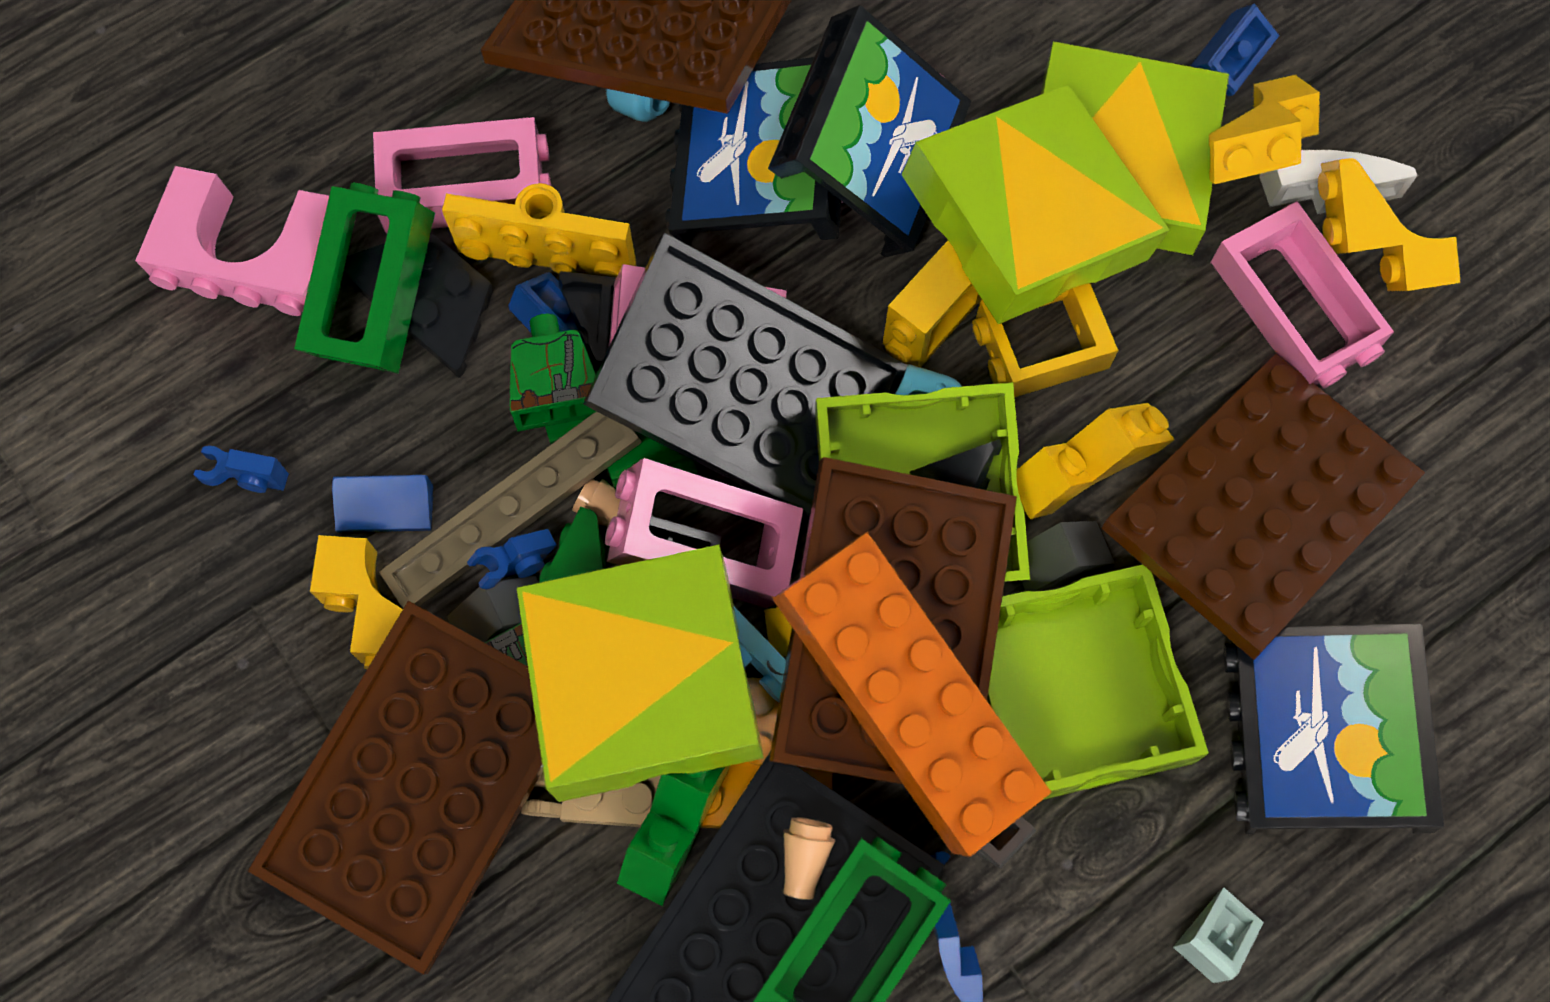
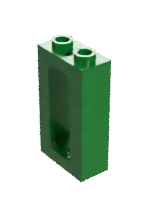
(395, 284)
(865, 861)

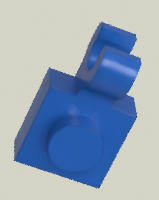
(251, 470)
(518, 556)

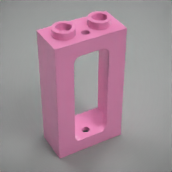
(457, 140)
(1326, 280)
(633, 542)

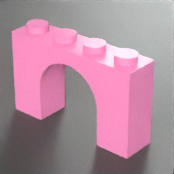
(184, 237)

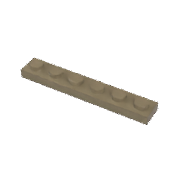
(509, 507)

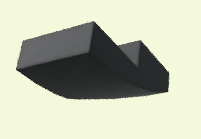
(965, 468)

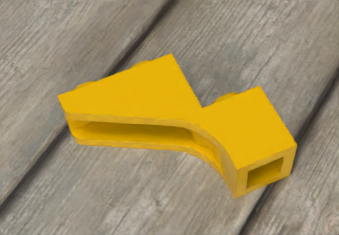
(1267, 134)
(1363, 221)
(1098, 451)
(347, 578)

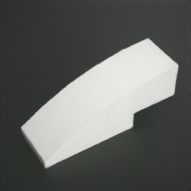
(1301, 180)

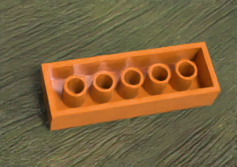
(912, 696)

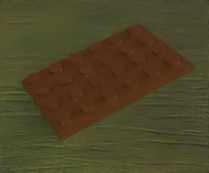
(648, 48)
(1262, 504)
(951, 556)
(410, 790)

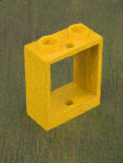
(929, 308)
(1090, 328)

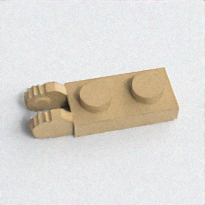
(616, 807)

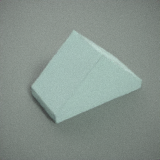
(1220, 937)

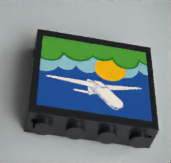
(861, 119)
(725, 160)
(1335, 730)

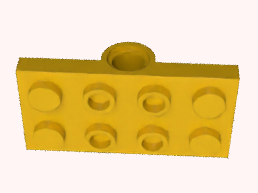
(538, 233)

